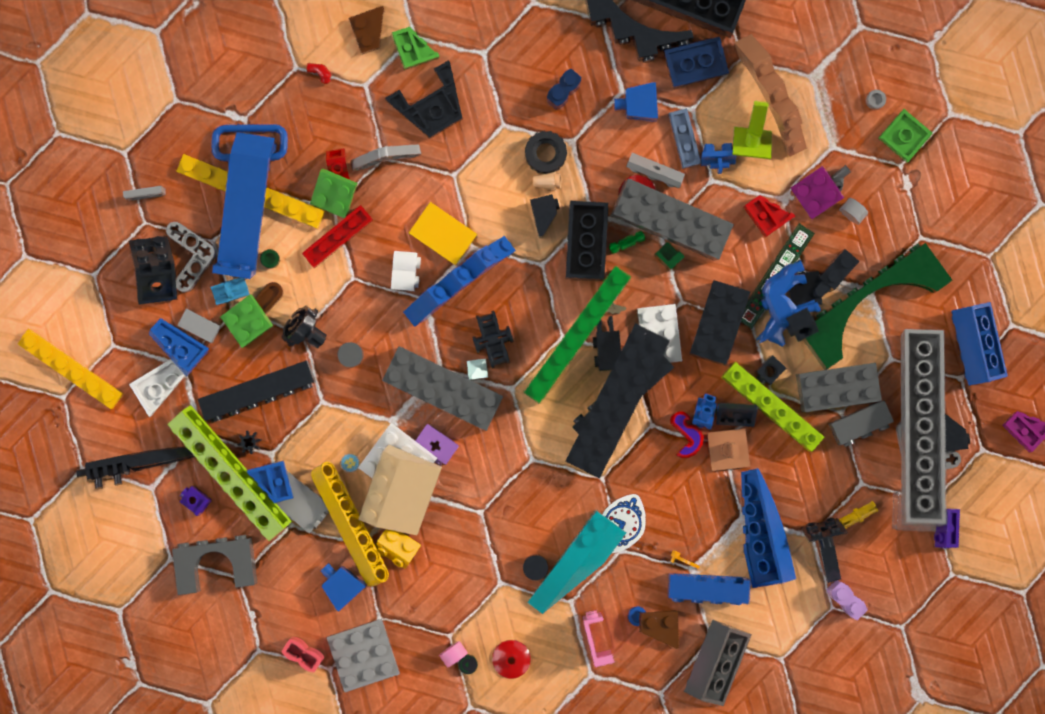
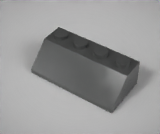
(717, 663)

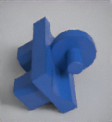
(718, 159)
(705, 411)

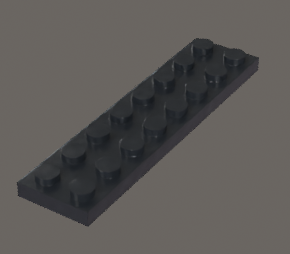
(617, 400)

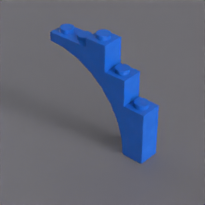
(458, 279)

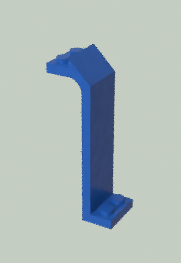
(244, 205)

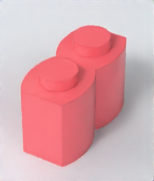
(298, 651)

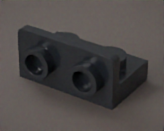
(736, 414)

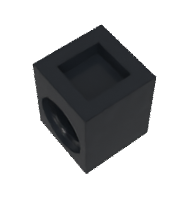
(801, 325)
(778, 369)

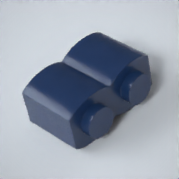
(559, 93)

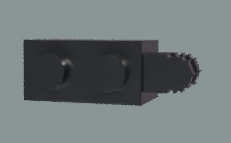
(835, 273)
(607, 346)

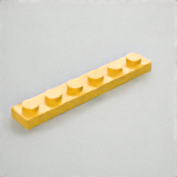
(70, 368)

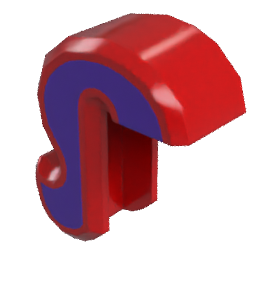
(690, 432)

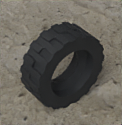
(560, 152)

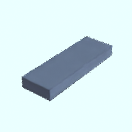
(684, 138)

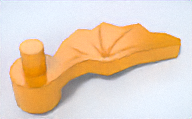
(676, 555)

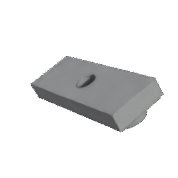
(655, 170)

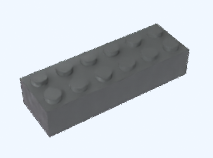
(671, 219)
(442, 388)

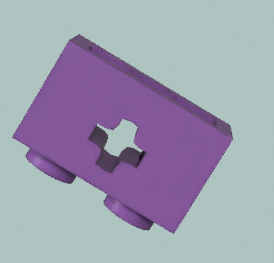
(447, 446)

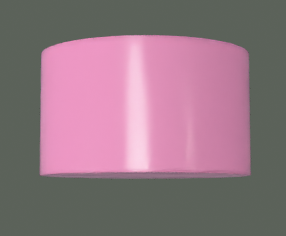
(453, 654)

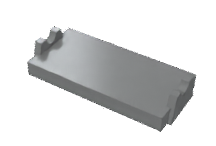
(306, 507)

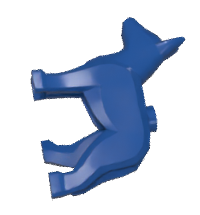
(780, 305)

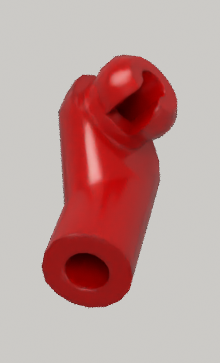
(321, 70)

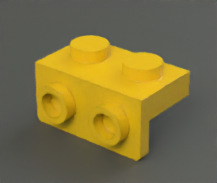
(397, 547)

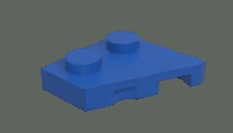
(273, 480)

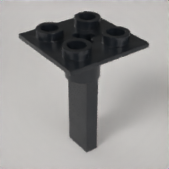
(824, 534)

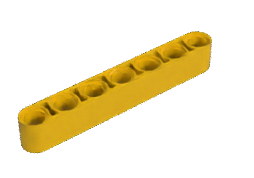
(348, 524)

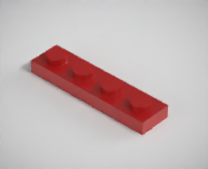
(337, 236)

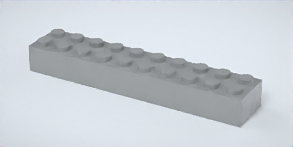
(923, 428)

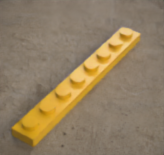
(273, 200)

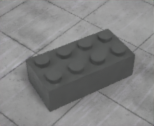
(838, 387)

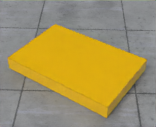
(443, 233)

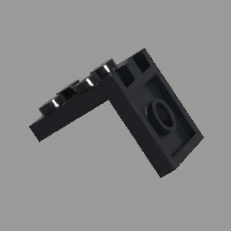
(153, 268)

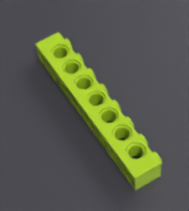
(228, 463)

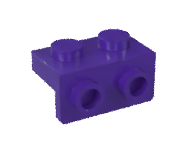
(948, 534)

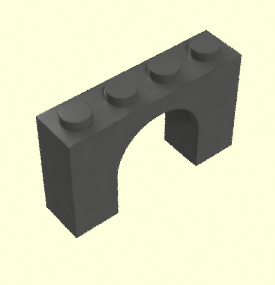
(187, 560)

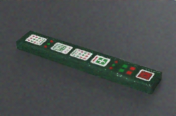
(788, 255)

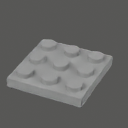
(363, 655)

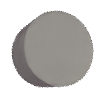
(854, 211)

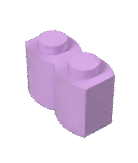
(849, 603)

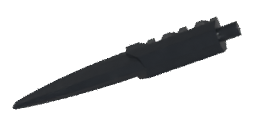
(138, 461)

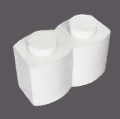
(404, 271)

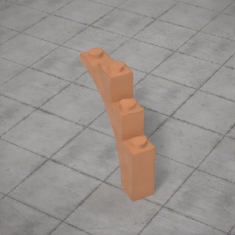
(774, 91)

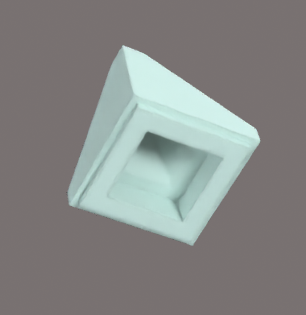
(477, 369)

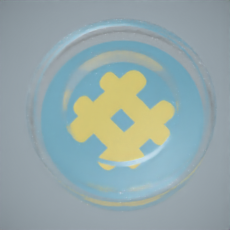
(350, 463)

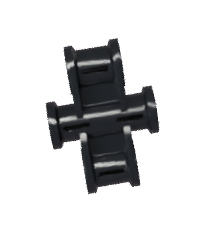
(490, 333)

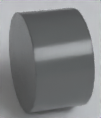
(350, 355)

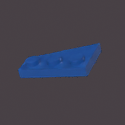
(178, 346)

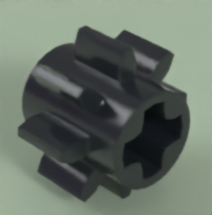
(244, 443)

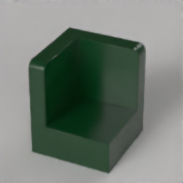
(668, 256)

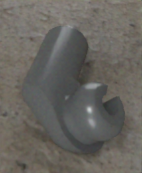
(838, 177)

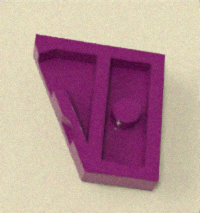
(1026, 430)

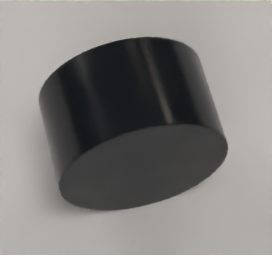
(535, 567)

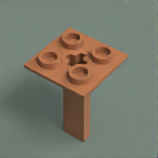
(728, 449)

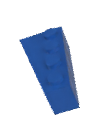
(709, 588)

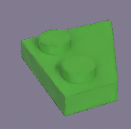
(412, 49)

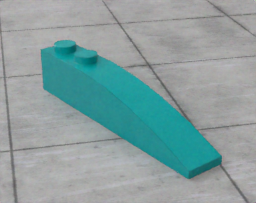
(580, 560)

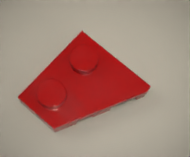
(767, 215)

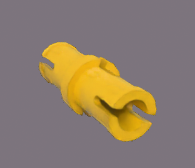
(858, 515)

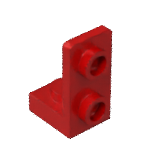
(337, 162)

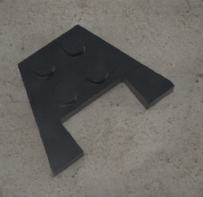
(434, 111)

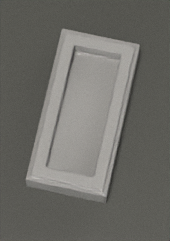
(144, 193)
(199, 325)

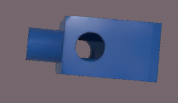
(639, 103)
(341, 585)

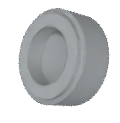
(876, 99)

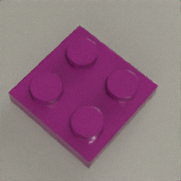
(817, 192)

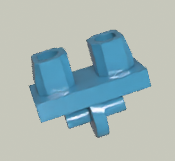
(230, 291)

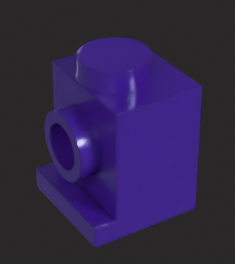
(201, 503)

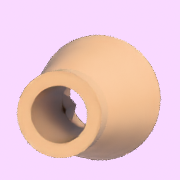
(548, 181)

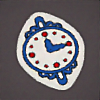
(629, 516)

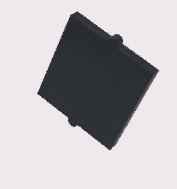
(803, 293)

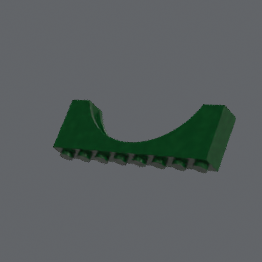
(916, 269)

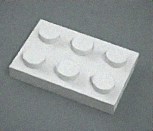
(663, 322)

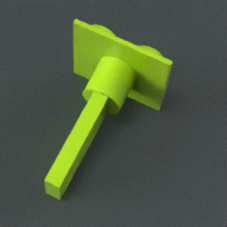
(754, 140)

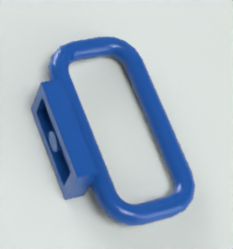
(249, 128)

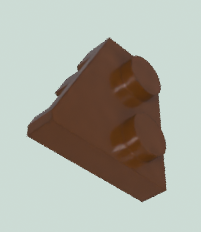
(368, 29)
(660, 626)

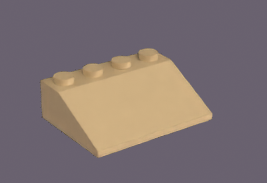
(400, 491)

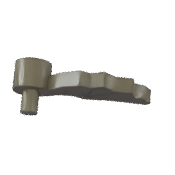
(616, 309)

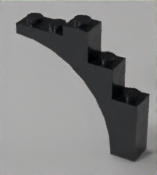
(624, 29)

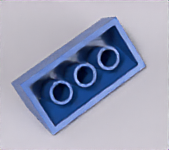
(979, 343)

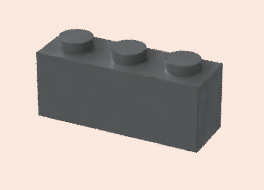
(861, 423)

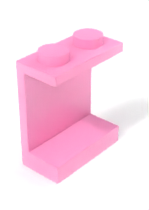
(599, 658)

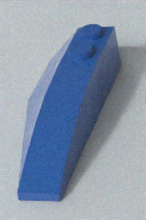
(766, 541)

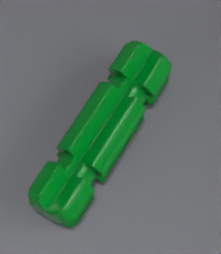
(626, 242)

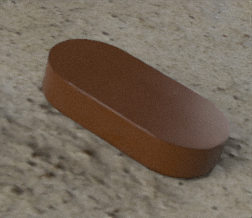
(269, 296)

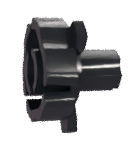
(303, 328)

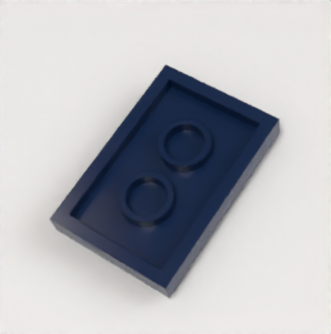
(696, 62)

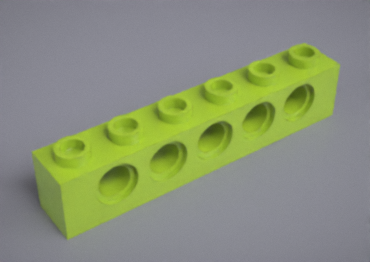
(772, 407)

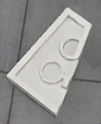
(157, 385)

